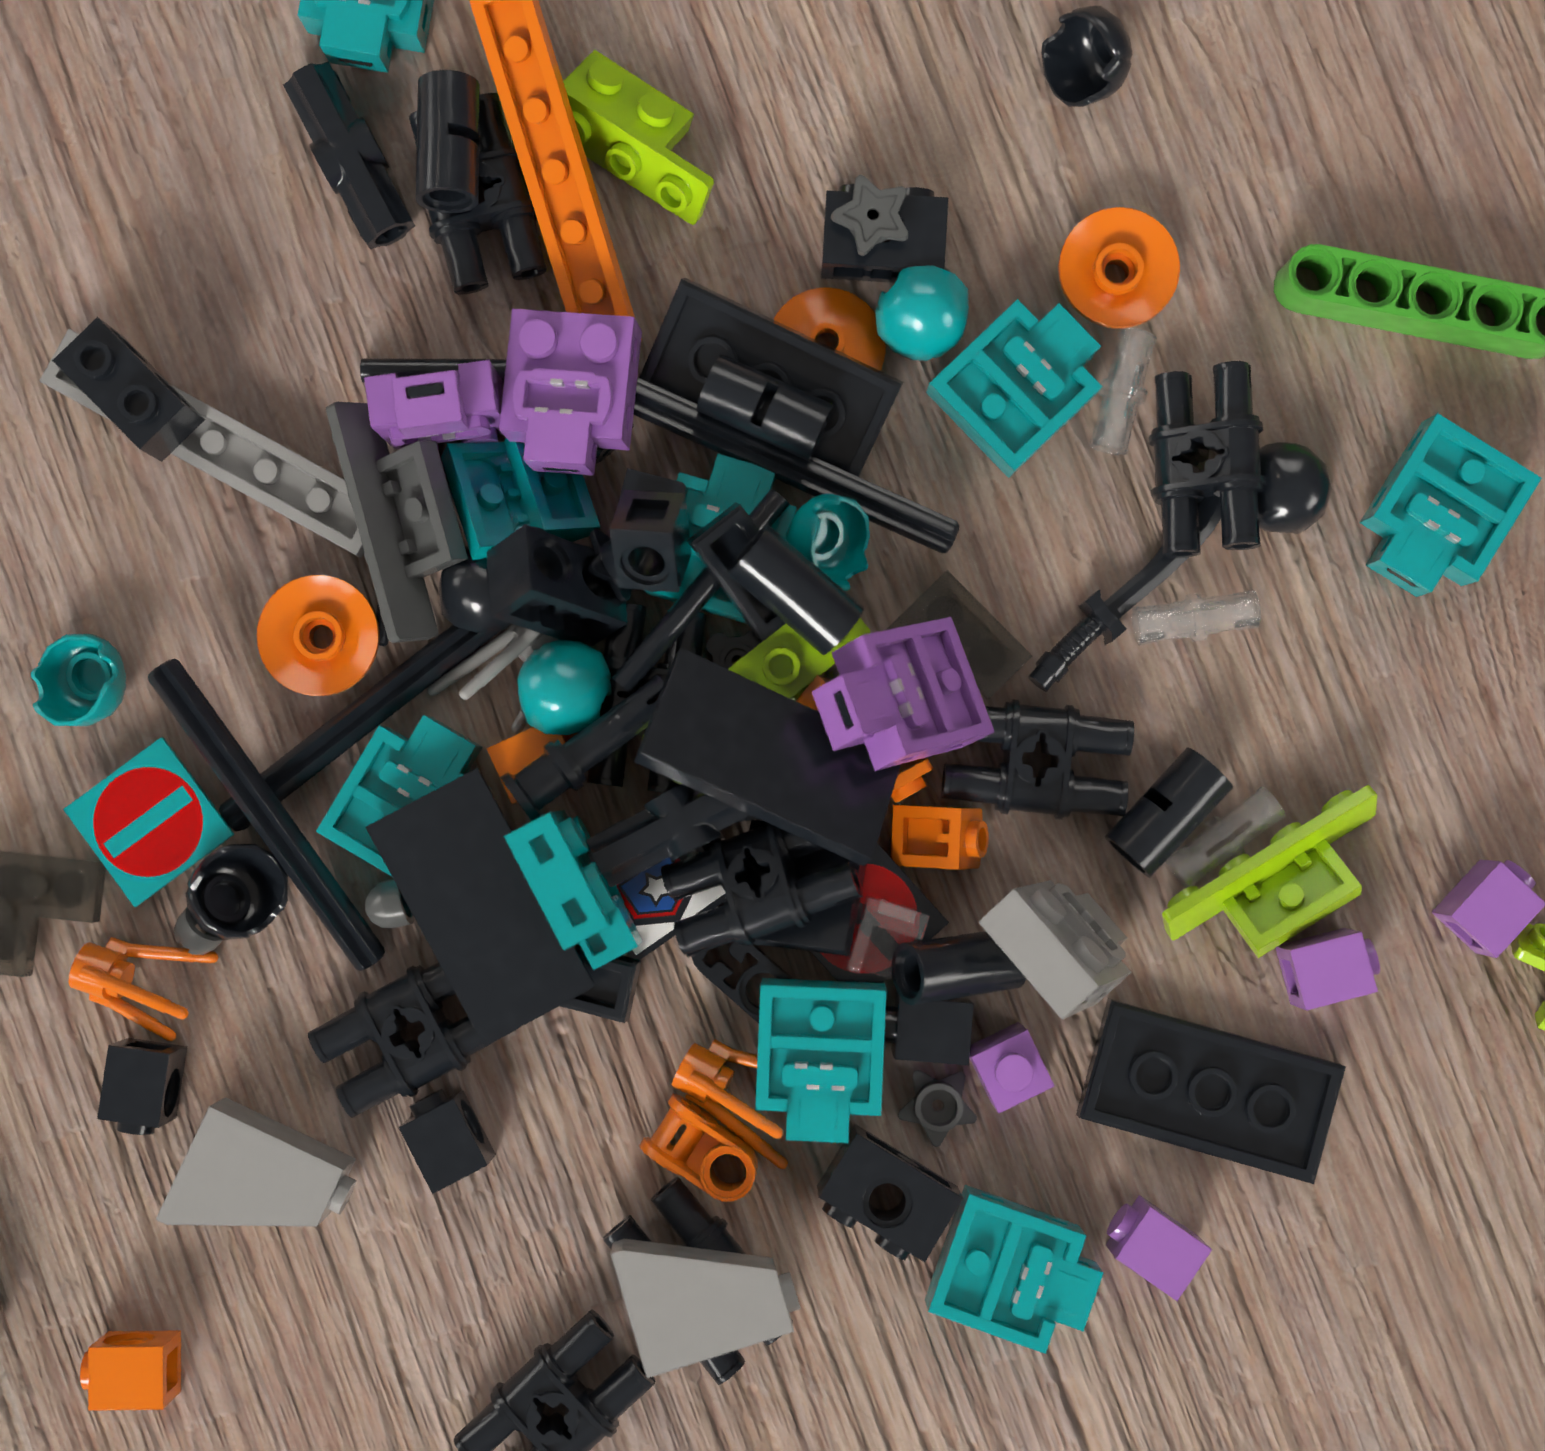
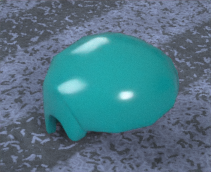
(923, 313)
(832, 535)
(79, 680)
(563, 686)

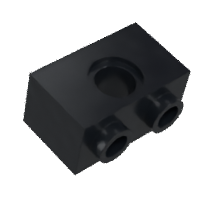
(919, 1217)

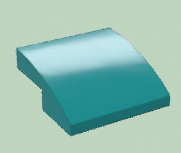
(501, 493)

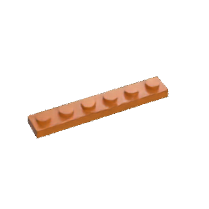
(551, 156)

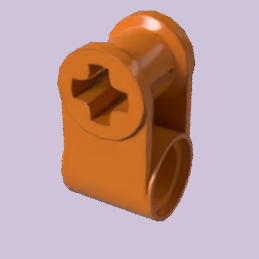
(698, 1148)

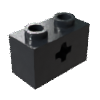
(926, 245)

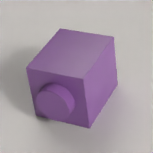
(1490, 906)
(1328, 968)
(1009, 1067)
(1156, 1246)

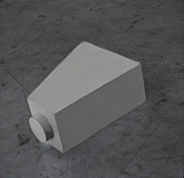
(256, 1174)
(699, 1301)

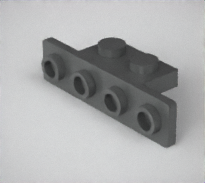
(400, 516)

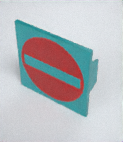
(149, 821)

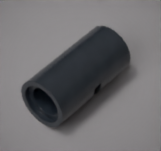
(447, 141)
(764, 407)
(795, 590)
(1169, 812)
(952, 968)

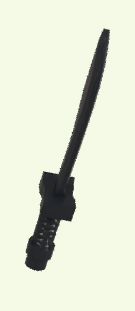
(1104, 616)

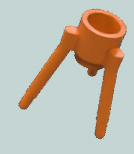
(108, 977)
(705, 1083)

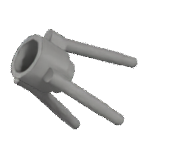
(520, 643)

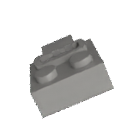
(1059, 944)

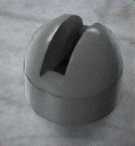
(387, 906)
(191, 937)

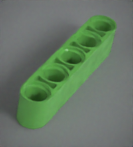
(1397, 309)

